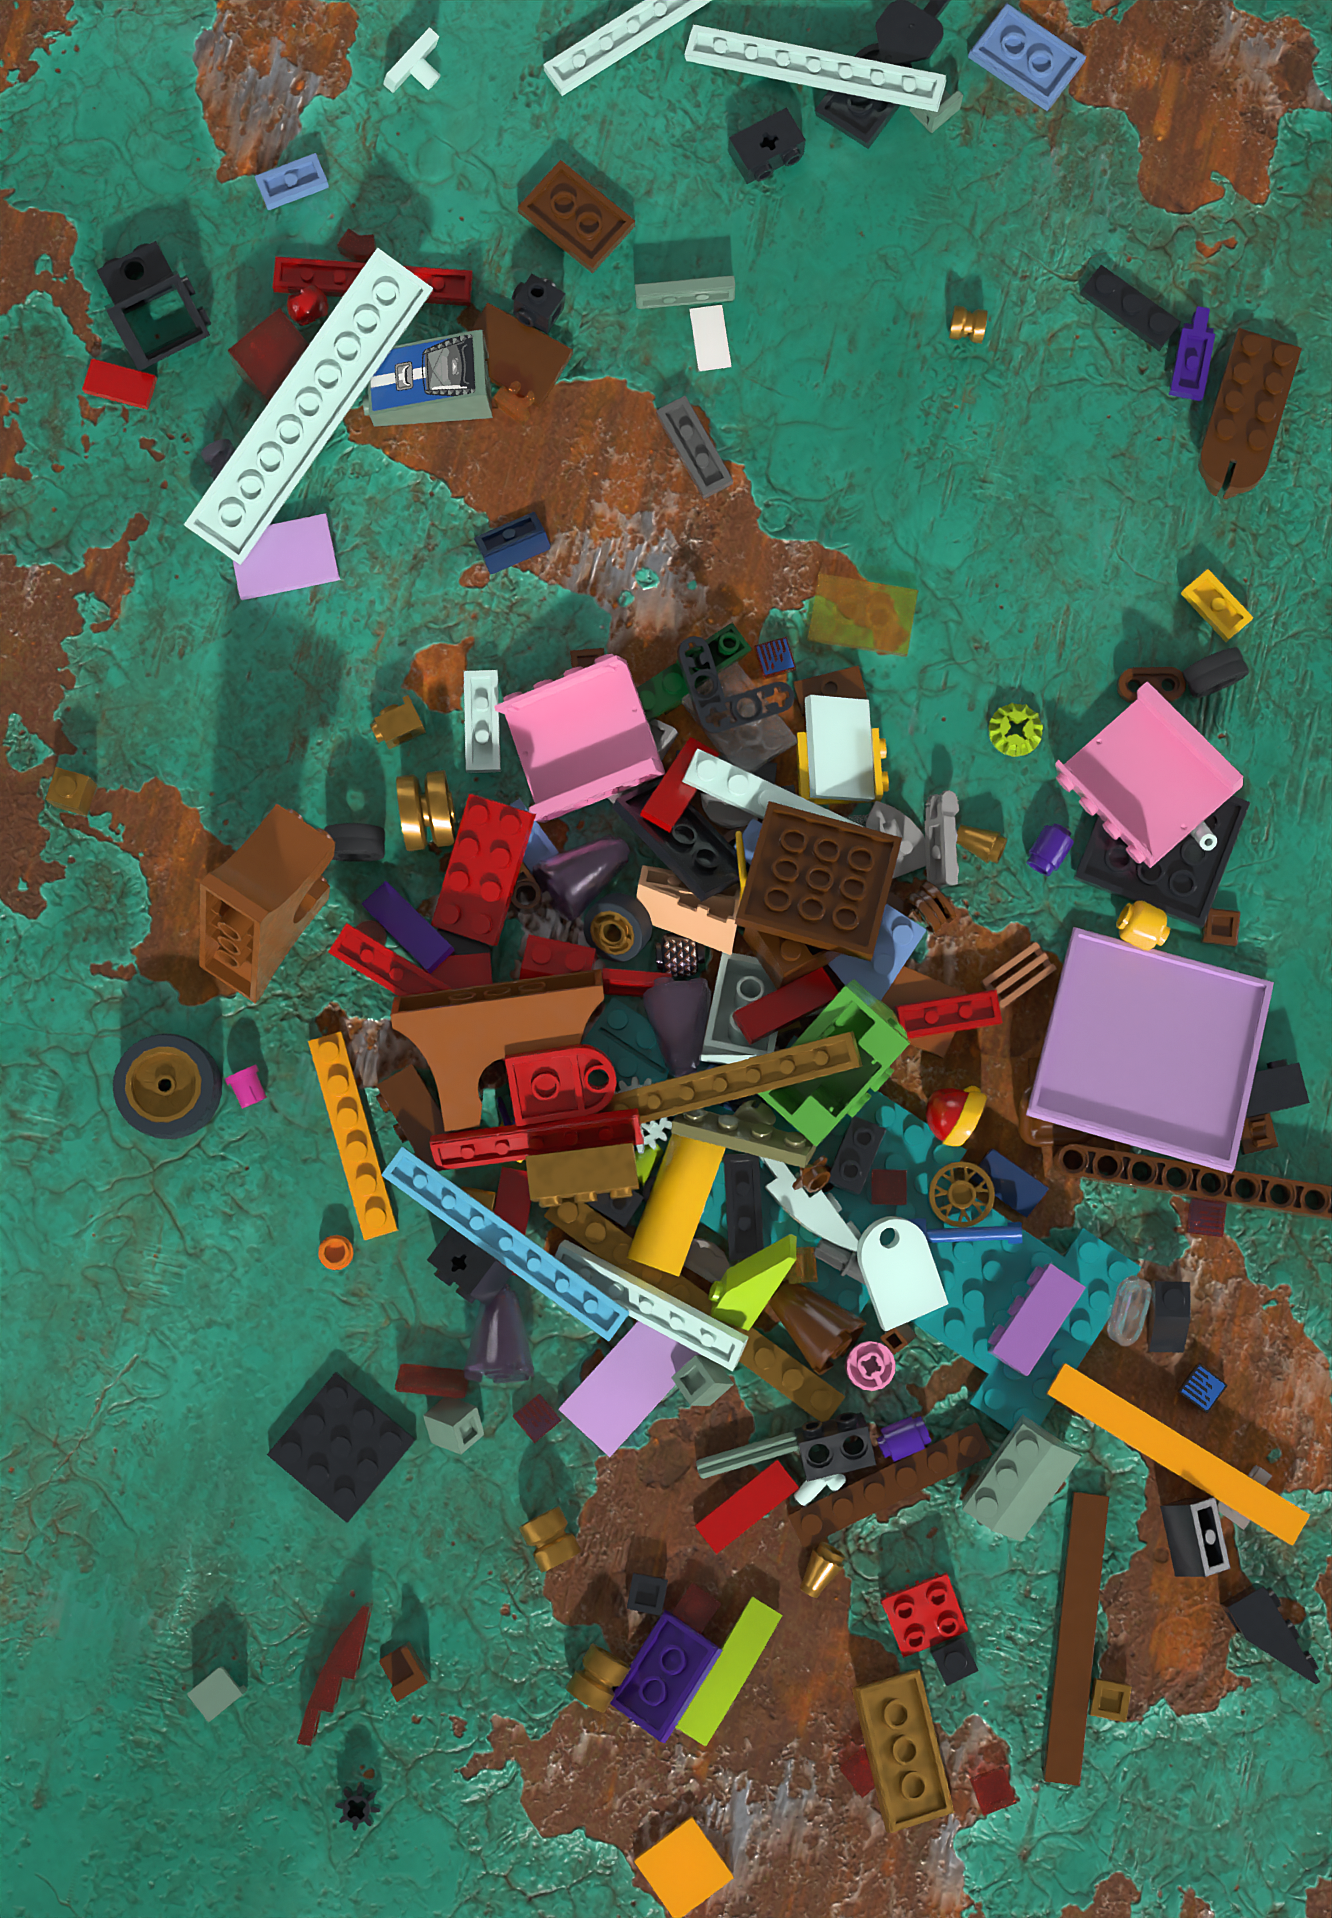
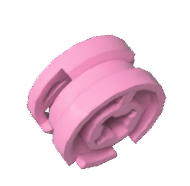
(870, 1365)

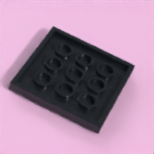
(1180, 882)

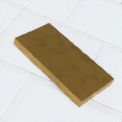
(902, 1750)

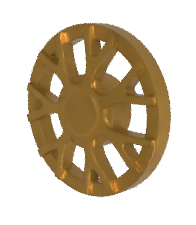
(961, 1194)

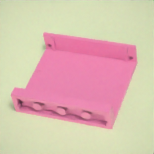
(582, 737)
(1149, 777)

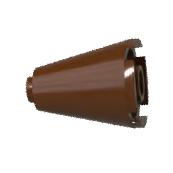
(816, 1324)

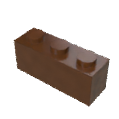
(413, 1109)

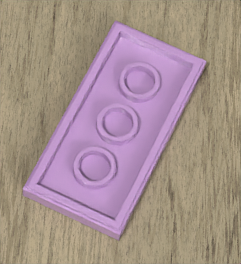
(626, 1386)

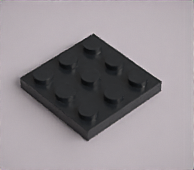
(341, 1447)

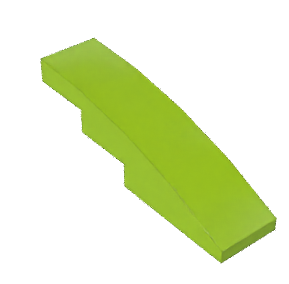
(730, 1671)

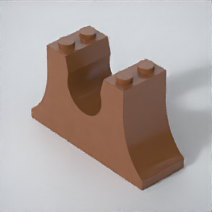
(263, 901)
(476, 1025)

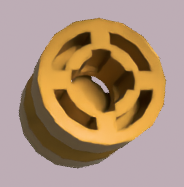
(968, 324)

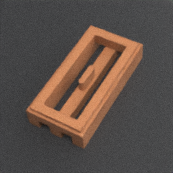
(1041, 958)

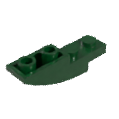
(667, 688)

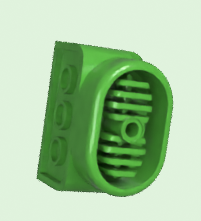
(822, 1102)

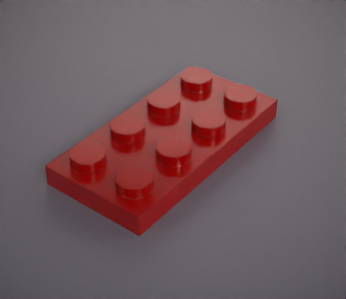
(483, 869)

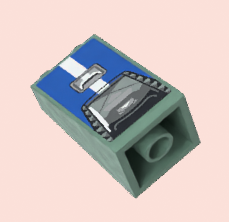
(432, 382)

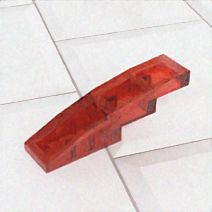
(342, 1662)

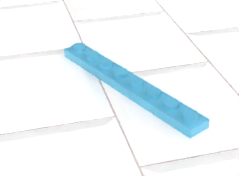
(505, 1243)

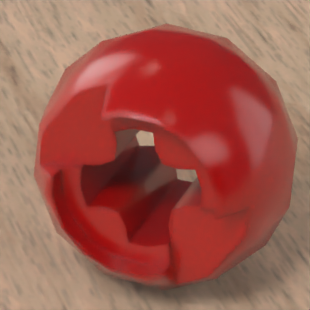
(307, 305)

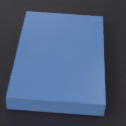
(1027, 57)

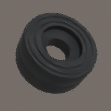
(1215, 672)
(357, 842)

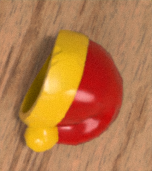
(954, 1113)

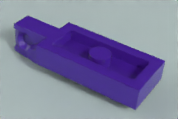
(1193, 357)

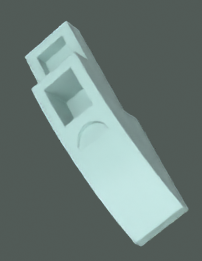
(816, 1213)

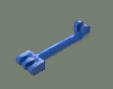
(1011, 1232)

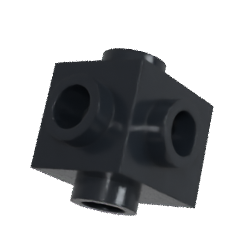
(538, 303)

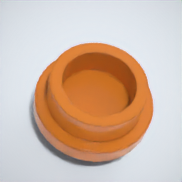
(336, 1252)

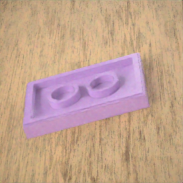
(288, 558)

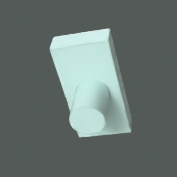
(415, 64)

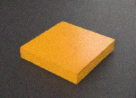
(683, 1868)

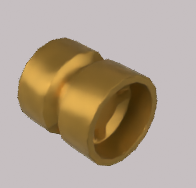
(550, 1539)
(595, 1682)

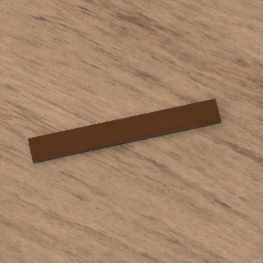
(1076, 1638)

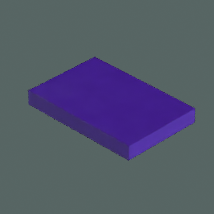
(665, 1676)

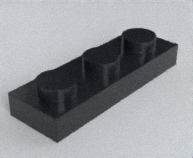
(1130, 308)
(743, 1205)

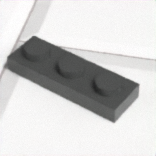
(694, 447)

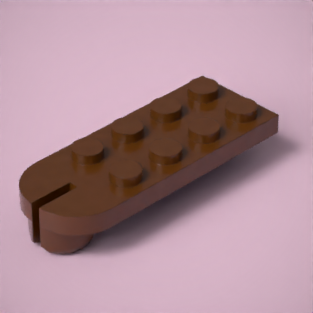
(1247, 412)

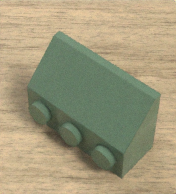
(1020, 1480)

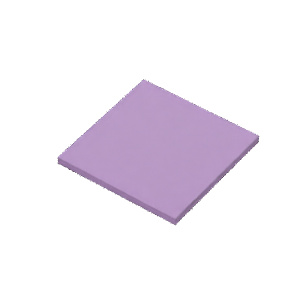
(1151, 1050)

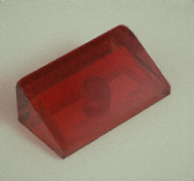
(432, 1381)

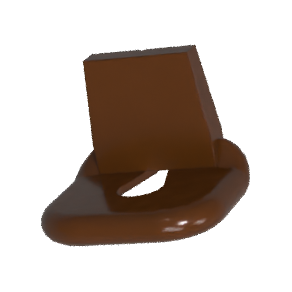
(1041, 1132)

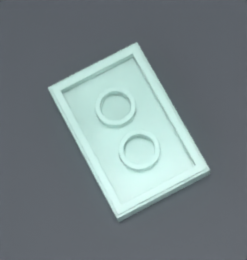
(839, 748)

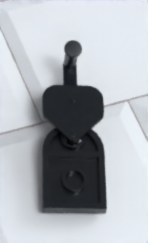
(903, 37)

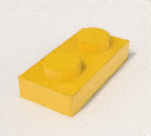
(1216, 605)

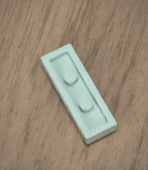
(481, 721)

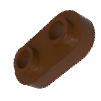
(1154, 677)

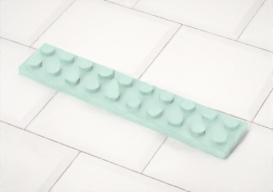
(308, 406)

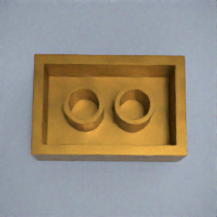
(582, 1174)

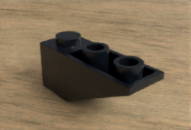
(1259, 1622)

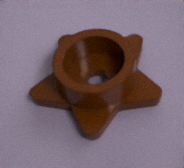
(813, 1176)

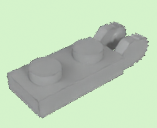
(941, 839)

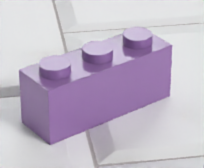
(1035, 1318)

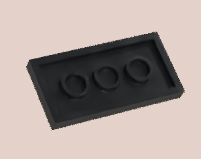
(690, 850)

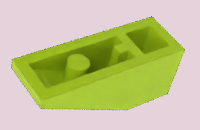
(751, 1283)

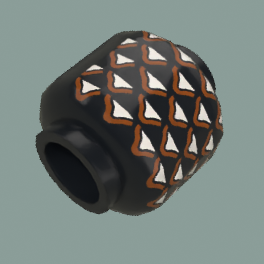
(679, 955)

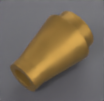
(983, 843)
(822, 1568)

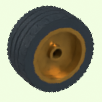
(143, 1076)

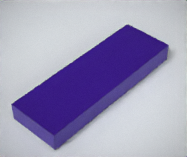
(408, 927)

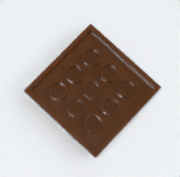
(819, 881)

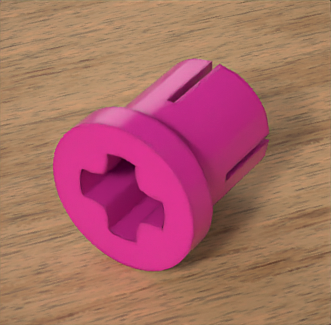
(247, 1086)

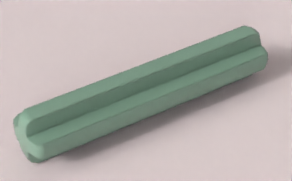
(747, 1455)

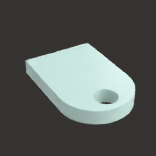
(899, 1274)

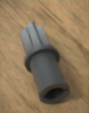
(839, 1258)

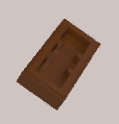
(840, 683)

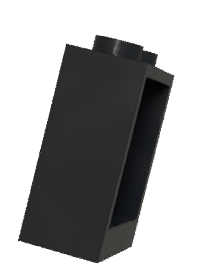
(185, 290)

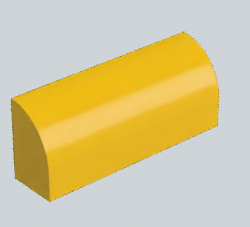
(675, 1204)

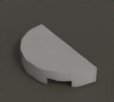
(724, 814)
(706, 1260)

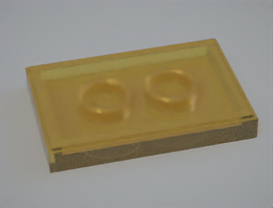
(862, 615)

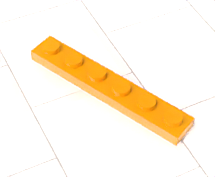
(353, 1135)

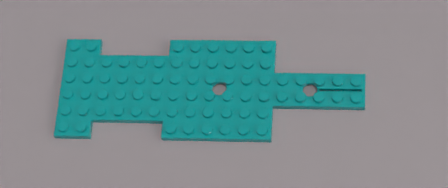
(975, 1275)

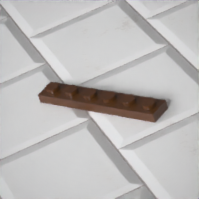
(889, 1484)

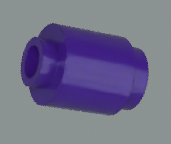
(1050, 849)
(903, 1438)

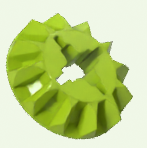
(1014, 744)

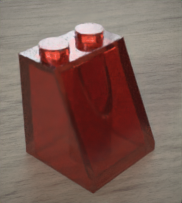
(268, 354)

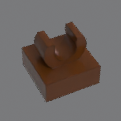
(1258, 1134)

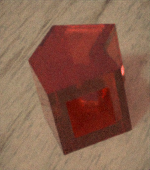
(357, 247)

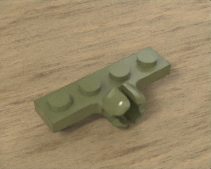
(746, 1131)

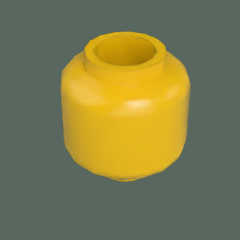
(1143, 925)

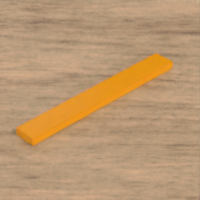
(1178, 1454)

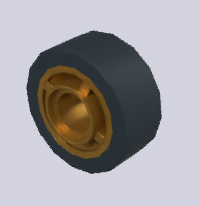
(631, 919)

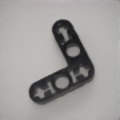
(716, 697)

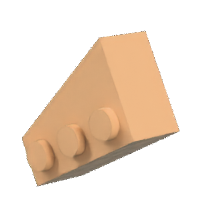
(681, 912)

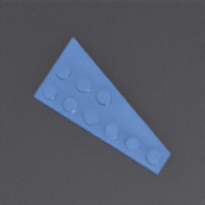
(893, 947)

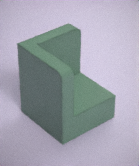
(948, 107)
(702, 1381)
(453, 1424)
(215, 1693)

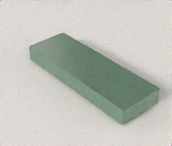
(685, 292)

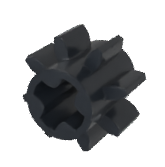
(357, 1796)

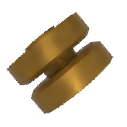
(430, 810)

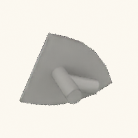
(912, 848)

